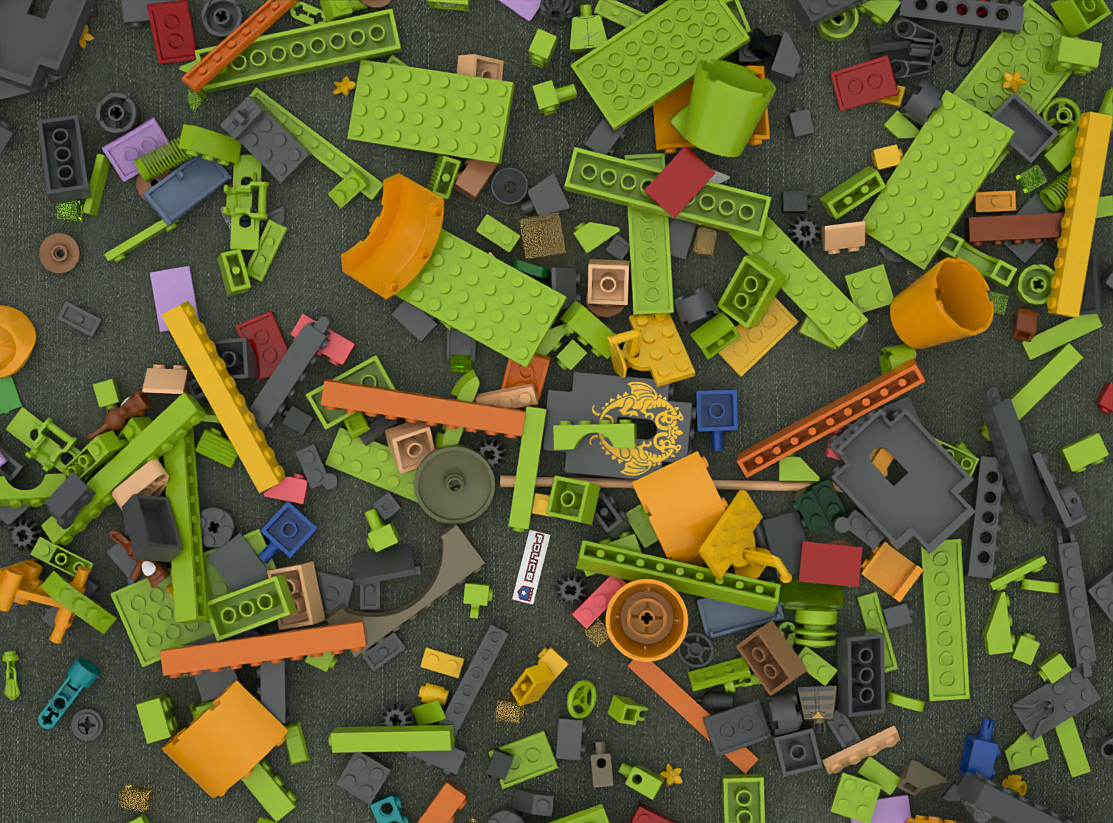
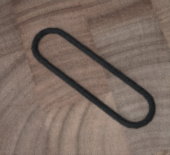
(974, 48)

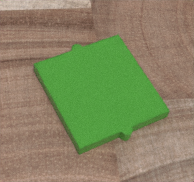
(9, 395)

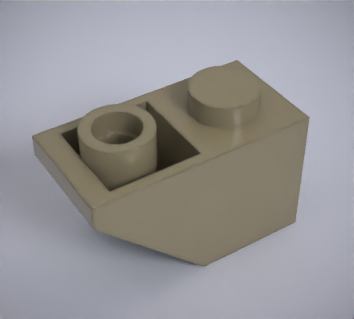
(919, 779)

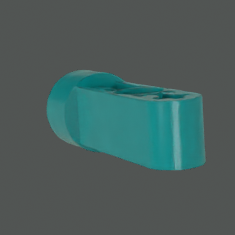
(80, 675)

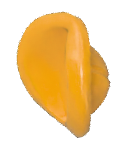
(16, 340)

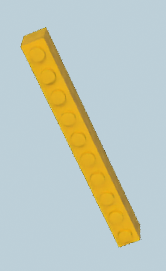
(1079, 214)
(224, 396)

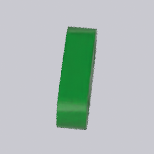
(531, 269)

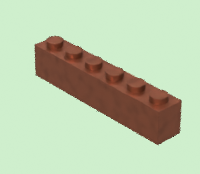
(1013, 228)

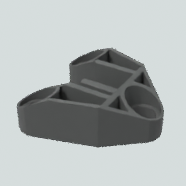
(915, 66)

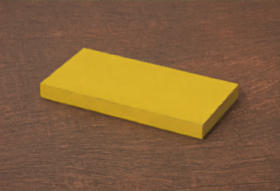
(758, 340)

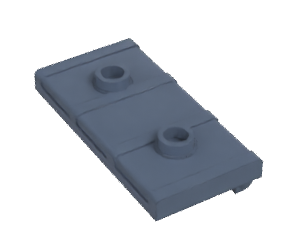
(186, 188)
(725, 618)

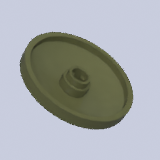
(454, 484)

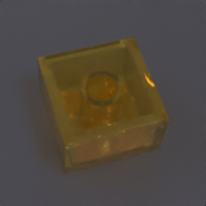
(542, 236)

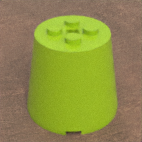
(725, 106)

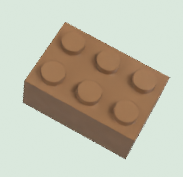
(771, 658)

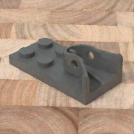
(1058, 500)
(1055, 703)

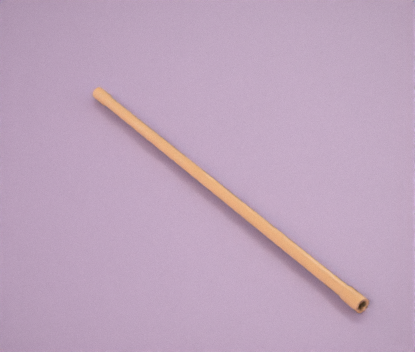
(509, 481)

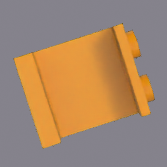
(890, 570)

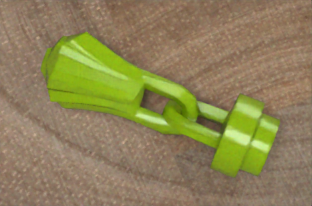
(730, 687)
(11, 689)

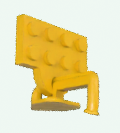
(651, 346)
(734, 543)

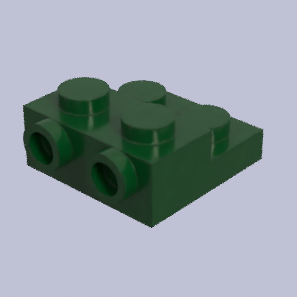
(818, 504)

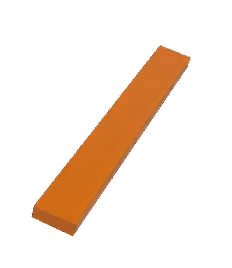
(236, 43)
(686, 706)

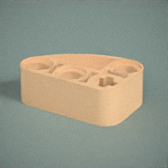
(148, 480)

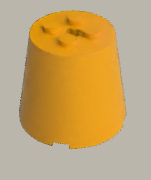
(942, 305)
(646, 640)

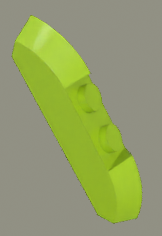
(465, 390)

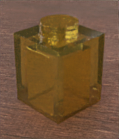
(704, 241)
(597, 632)
(509, 710)
(134, 798)

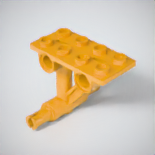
(22, 584)

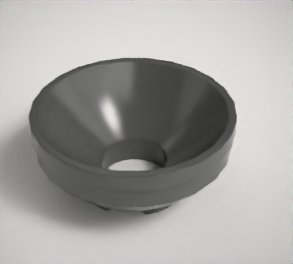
(502, 178)

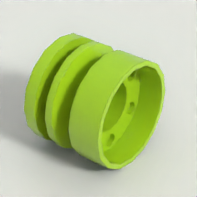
(815, 628)

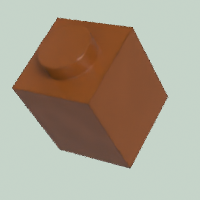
(1024, 324)

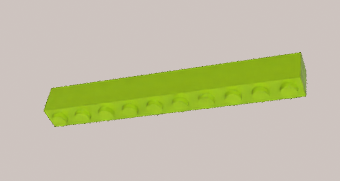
(147, 446)
(188, 565)
(679, 576)

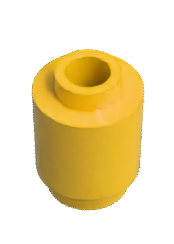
(433, 692)

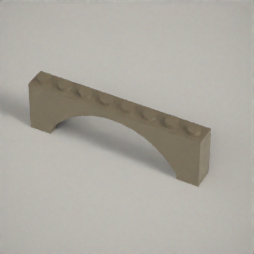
(457, 561)

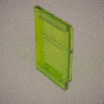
(810, 596)

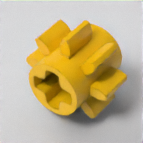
(1015, 783)

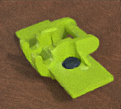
(239, 202)
(44, 449)

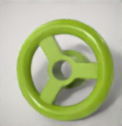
(1061, 101)
(579, 697)

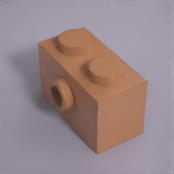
(474, 177)

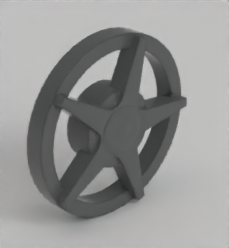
(696, 649)

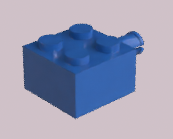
(716, 414)
(287, 532)
(980, 751)

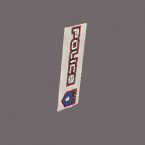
(531, 567)

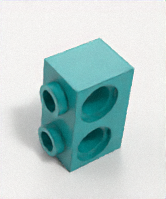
(387, 817)

